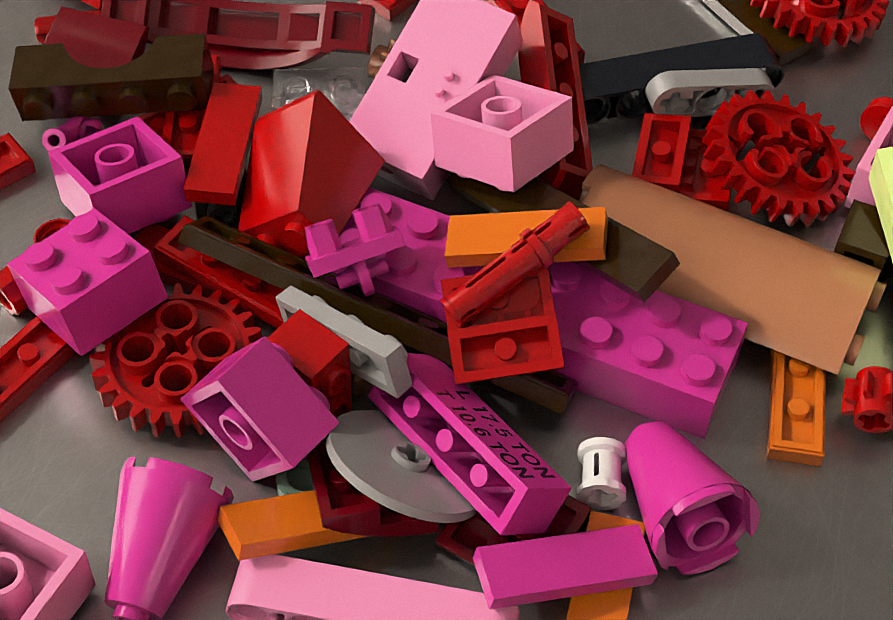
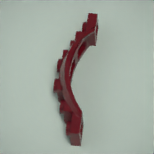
(253, 33)

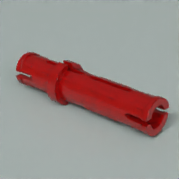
(503, 273)

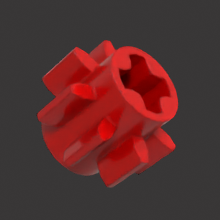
(870, 399)

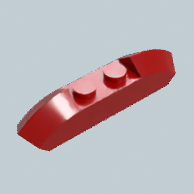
(551, 62)

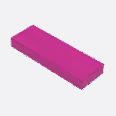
(564, 566)

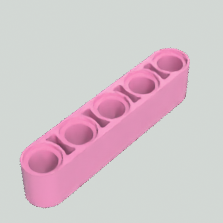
(310, 590)

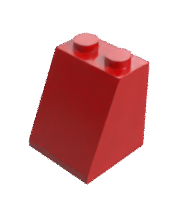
(304, 170)

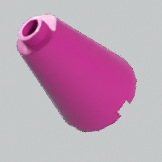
(687, 500)
(158, 535)

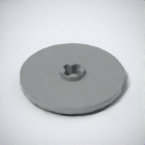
(393, 469)

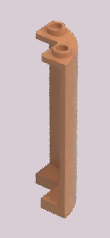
(782, 286)

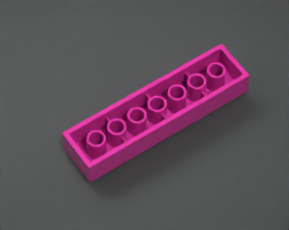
(646, 357)

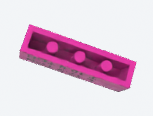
(475, 449)

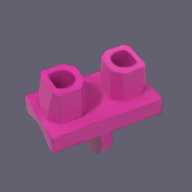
(375, 238)

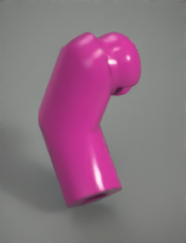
(70, 131)

